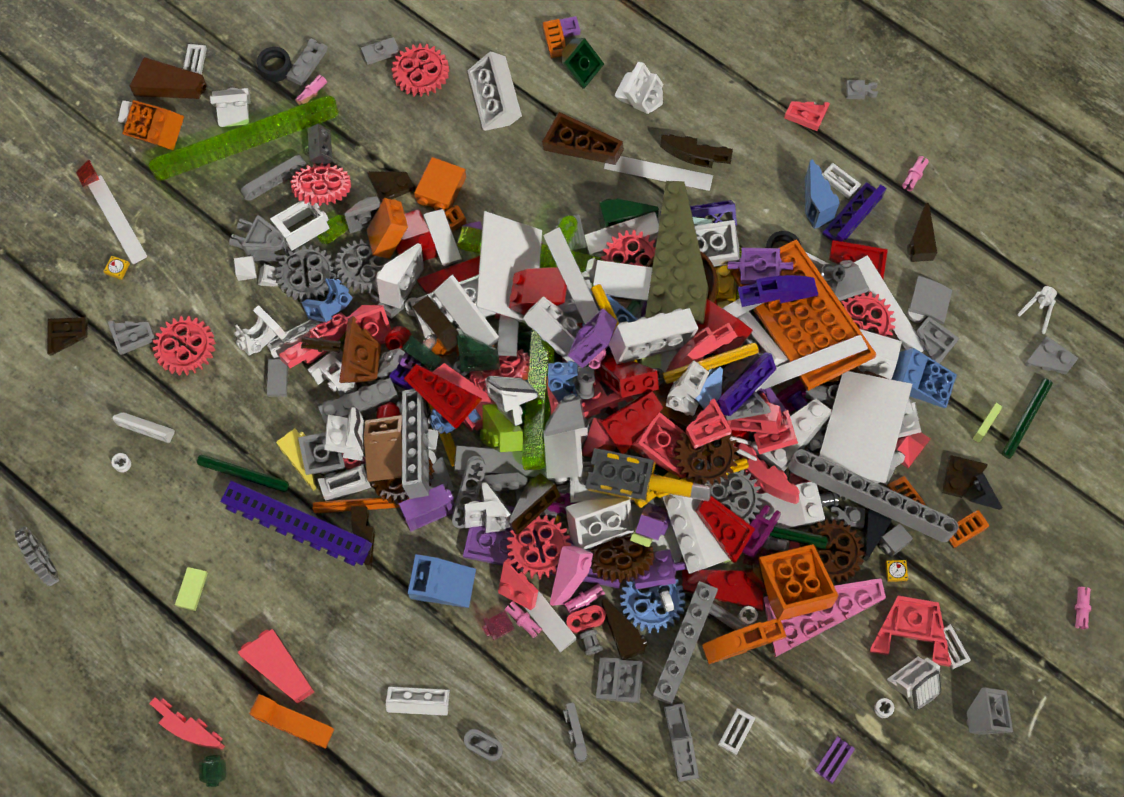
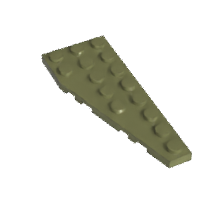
(677, 268)

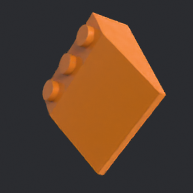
(797, 582)

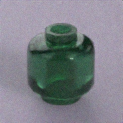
(212, 770)

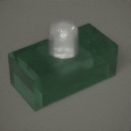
(423, 350)

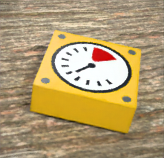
(116, 267)
(896, 570)

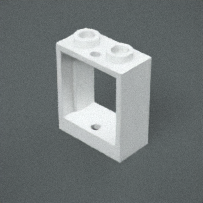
(295, 214)

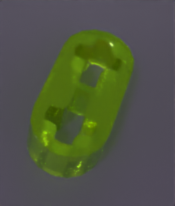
(335, 230)
(568, 234)

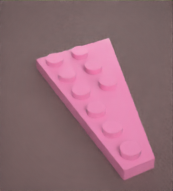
(851, 600)

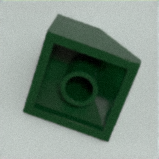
(581, 61)

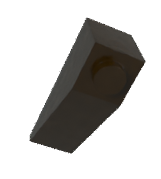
(923, 243)
(437, 323)
(533, 501)
(625, 634)

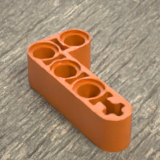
(291, 721)

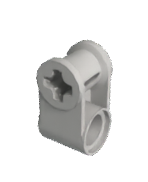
(584, 382)

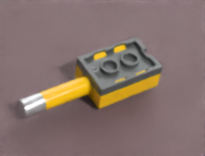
(635, 477)

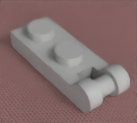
(306, 62)

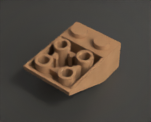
(383, 448)

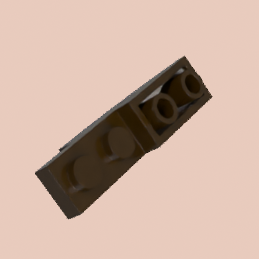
(701, 155)

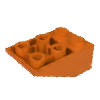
(153, 125)

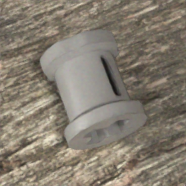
(591, 642)

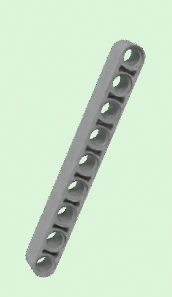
(873, 495)

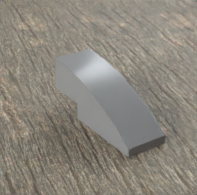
(508, 336)

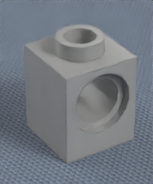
(895, 540)

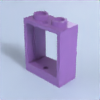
(592, 338)
(427, 509)

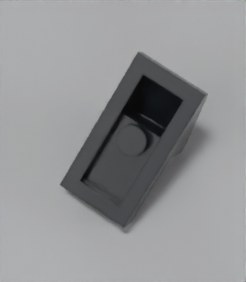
(988, 496)

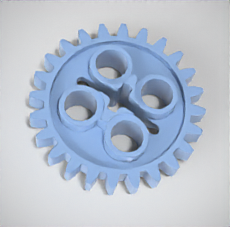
(650, 617)

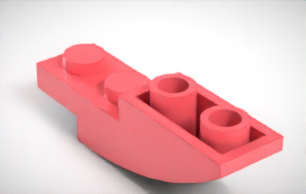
(330, 330)
(702, 344)
(770, 479)
(192, 731)

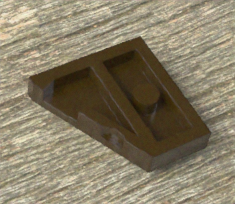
(390, 184)
(65, 332)
(960, 475)

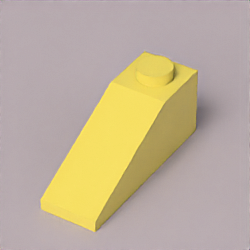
(290, 447)

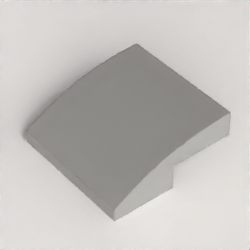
(930, 299)
(619, 680)

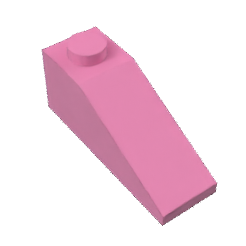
(571, 571)

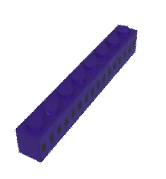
(297, 523)

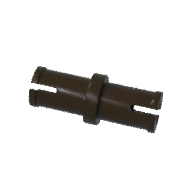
(320, 344)

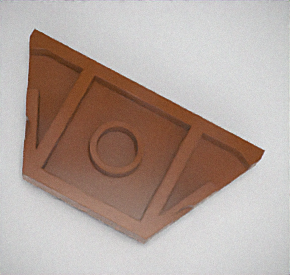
(360, 355)

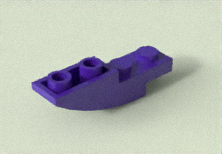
(781, 288)

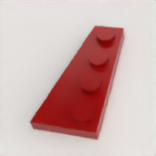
(460, 271)
(445, 397)
(731, 586)

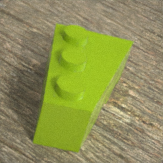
(499, 431)

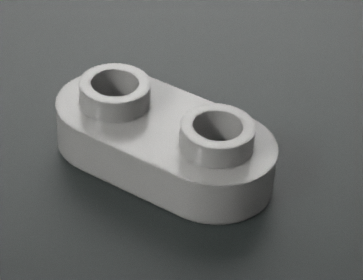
(484, 744)

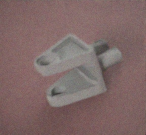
(260, 241)

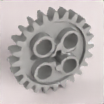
(353, 257)
(288, 276)
(750, 497)
(36, 556)

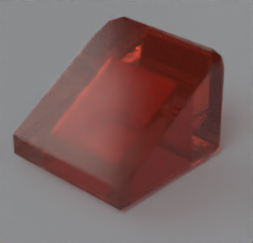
(87, 173)

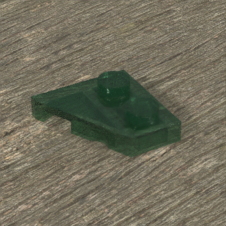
(476, 355)

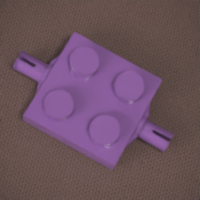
(759, 263)
(661, 572)

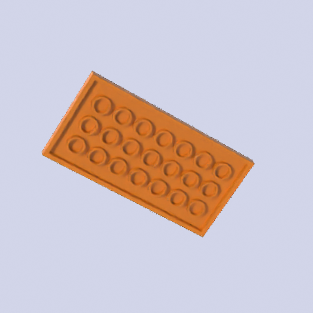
(810, 322)

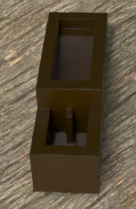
(360, 527)

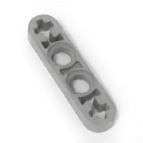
(273, 177)
(465, 491)

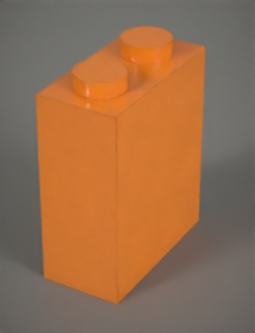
(440, 185)
(387, 228)

